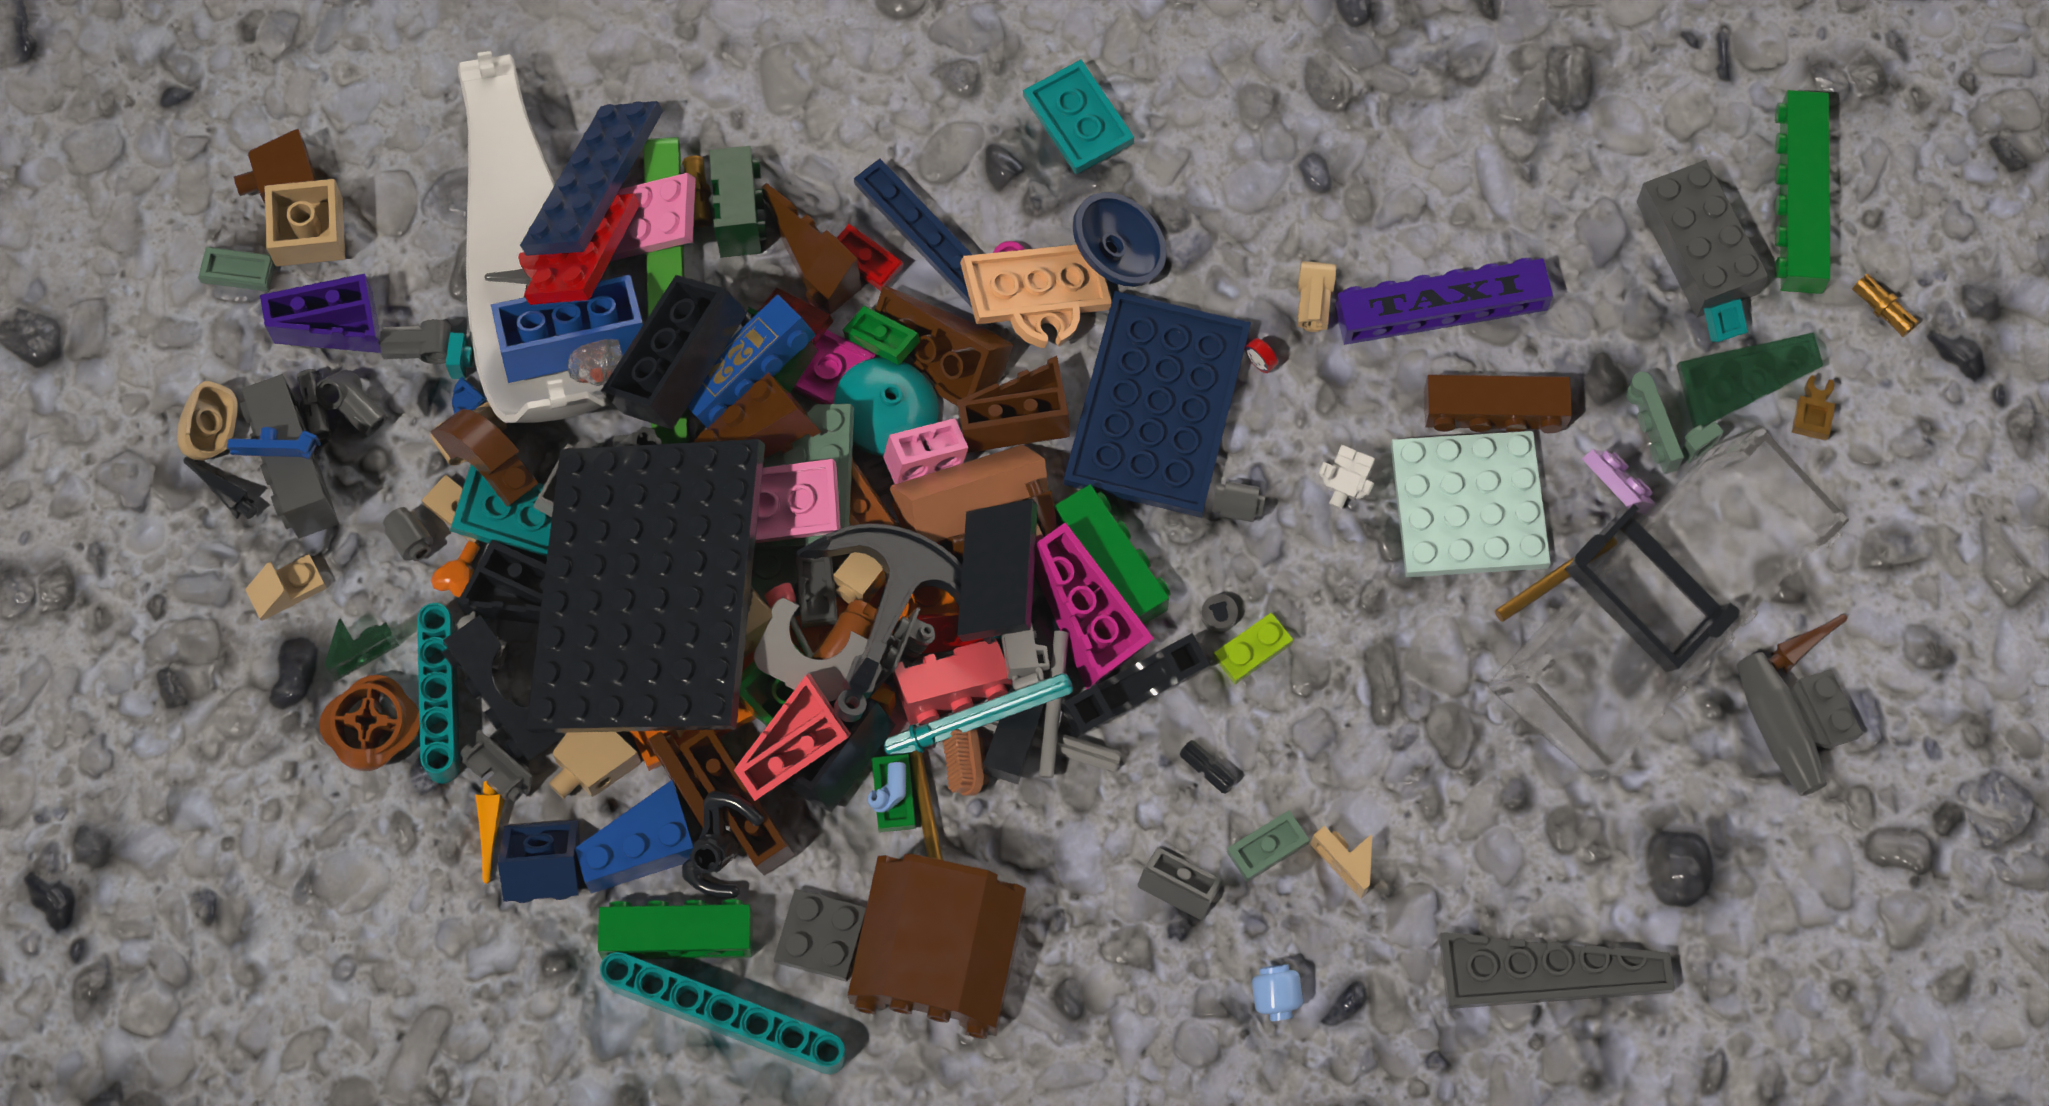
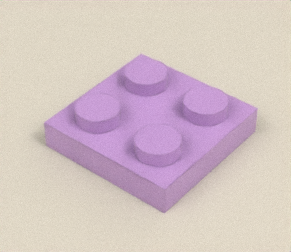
(1611, 471)

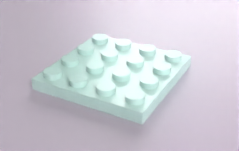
(1469, 504)

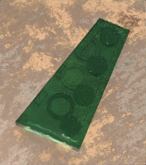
(1735, 378)

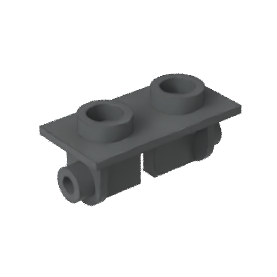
(510, 776)

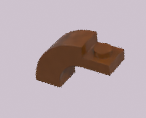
(488, 450)

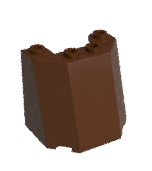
(938, 942)

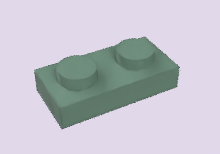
(1268, 846)

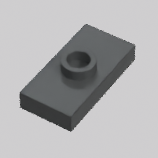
(816, 591)

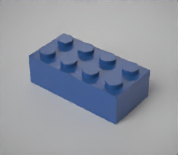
(542, 336)

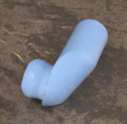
(893, 792)

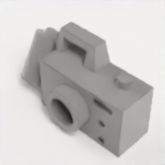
(1022, 659)

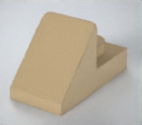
(282, 588)
(1351, 866)

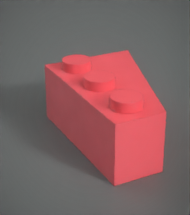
(951, 682)
(792, 740)

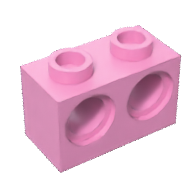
(925, 450)

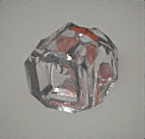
(594, 361)

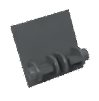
(905, 645)

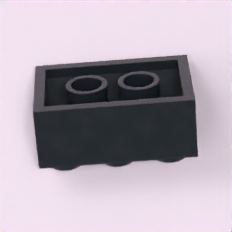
(833, 773)

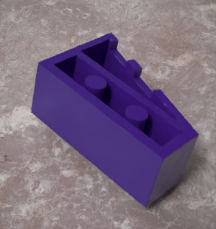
(324, 315)

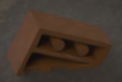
(1016, 412)
(764, 414)

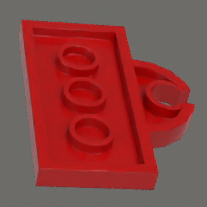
(576, 274)

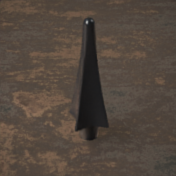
(232, 496)

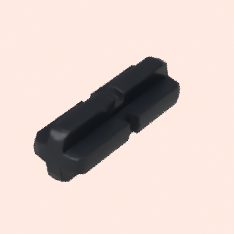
(1202, 762)

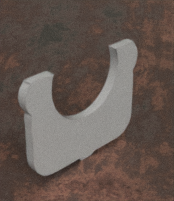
(781, 659)

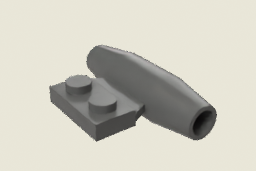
(1797, 719)

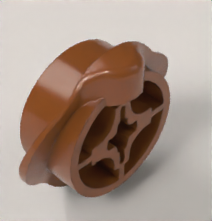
(336, 717)

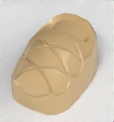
(207, 421)

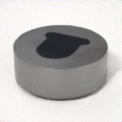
(1219, 613)

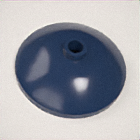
(1119, 239)

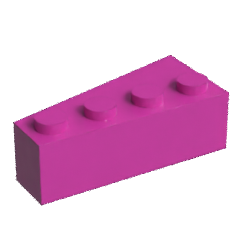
(1088, 606)

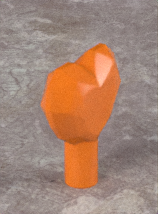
(456, 573)

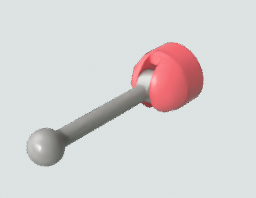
(786, 591)

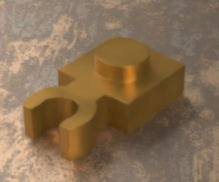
(1813, 413)

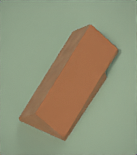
(939, 501)

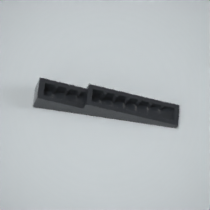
(1016, 733)

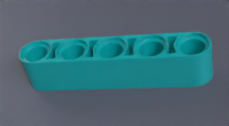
(440, 709)

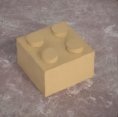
(304, 222)

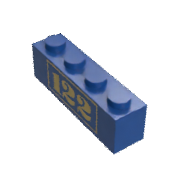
(752, 352)

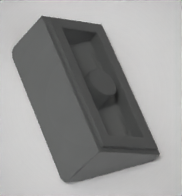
(1179, 883)

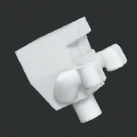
(1348, 476)

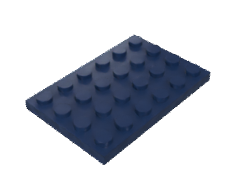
(1157, 404)

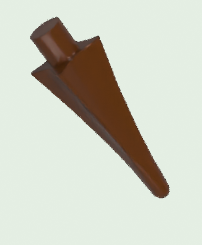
(1045, 514)
(1793, 650)

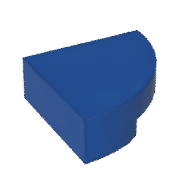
(466, 396)

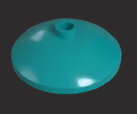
(876, 415)

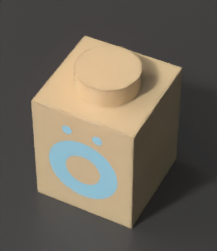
(859, 578)

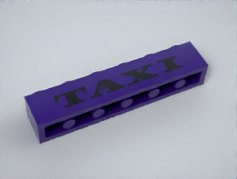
(1443, 300)

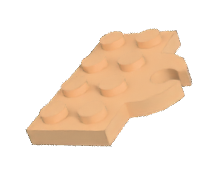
(1034, 289)

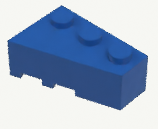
(637, 843)

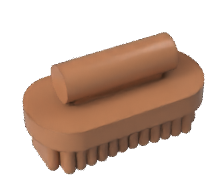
(965, 762)

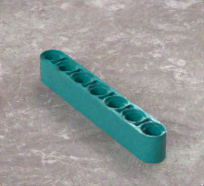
(709, 1000)

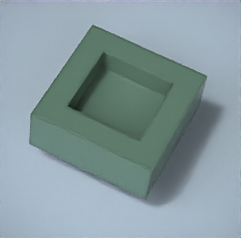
(1700, 441)

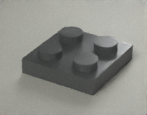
(820, 935)

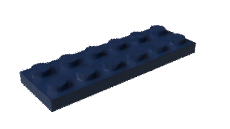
(591, 178)

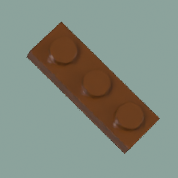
(684, 779)

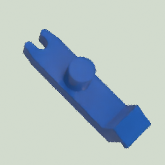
(270, 446)

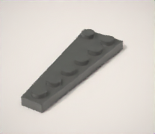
(1514, 971)

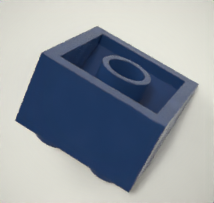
(539, 861)

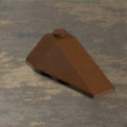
(820, 259)
(951, 350)

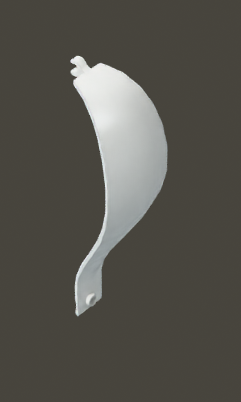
(504, 197)

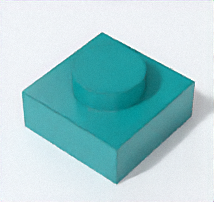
(1725, 320)
(459, 355)

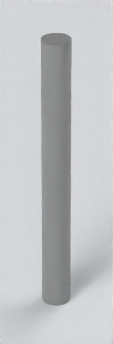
(1053, 708)

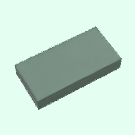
(236, 269)

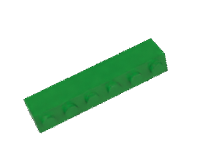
(1803, 192)

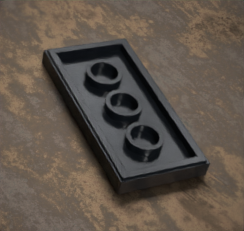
(997, 570)

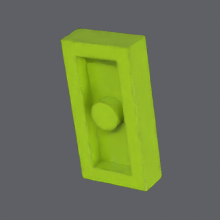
(1253, 648)

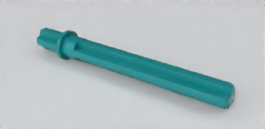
(979, 715)

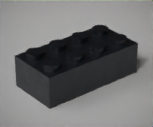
(674, 351)

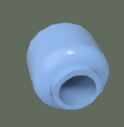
(1277, 992)

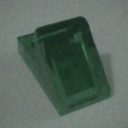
(349, 655)

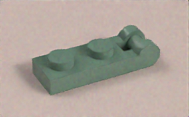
(1655, 422)

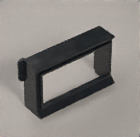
(1717, 617)

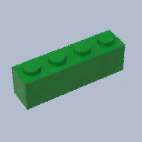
(1111, 549)
(676, 931)

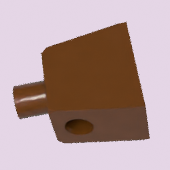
(275, 163)

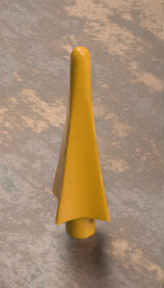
(489, 813)

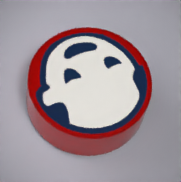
(1261, 355)

